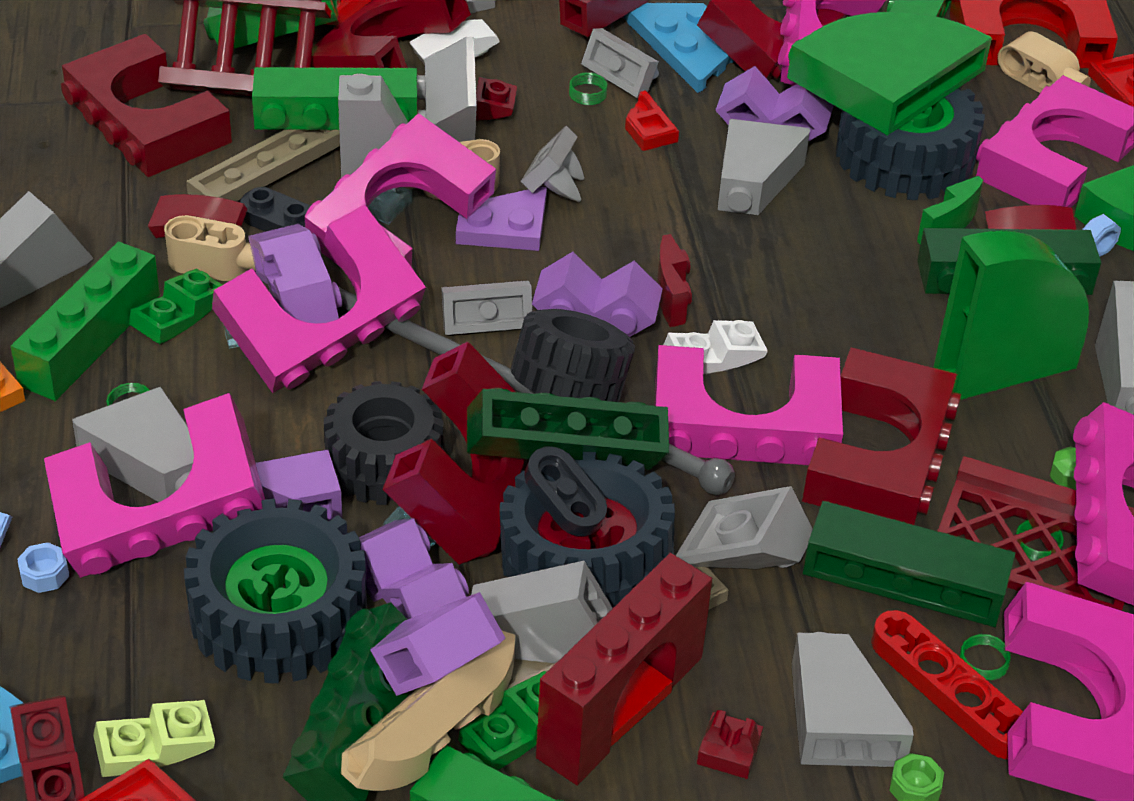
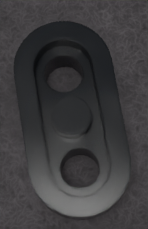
(272, 210)
(568, 493)

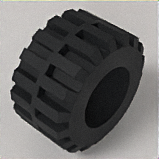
(572, 355)
(373, 427)

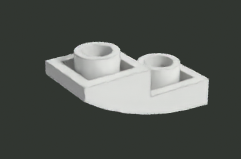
(431, 43)
(725, 346)

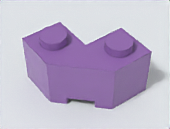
(755, 99)
(296, 274)
(623, 298)
(403, 571)

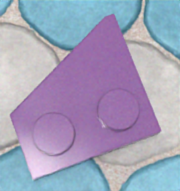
(506, 221)

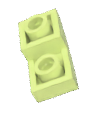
(166, 737)

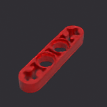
(944, 686)

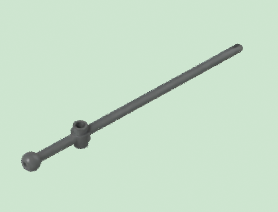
(713, 475)

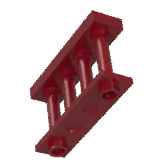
(222, 76)

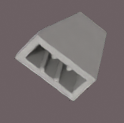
(365, 118)
(759, 163)
(35, 249)
(1116, 346)
(140, 442)
(546, 609)
(843, 706)

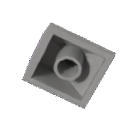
(749, 532)

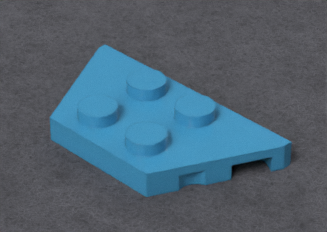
(676, 37)

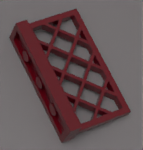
(1010, 494)

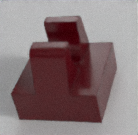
(730, 744)

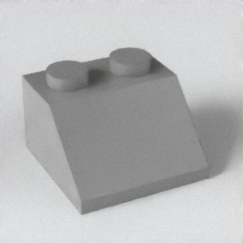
(451, 90)

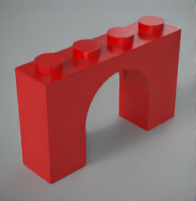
(1082, 24)

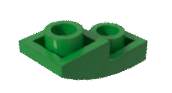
(957, 208)
(182, 305)
(508, 729)

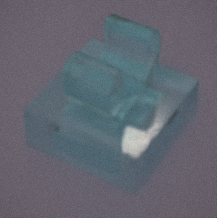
(390, 204)

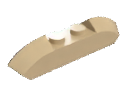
(402, 742)

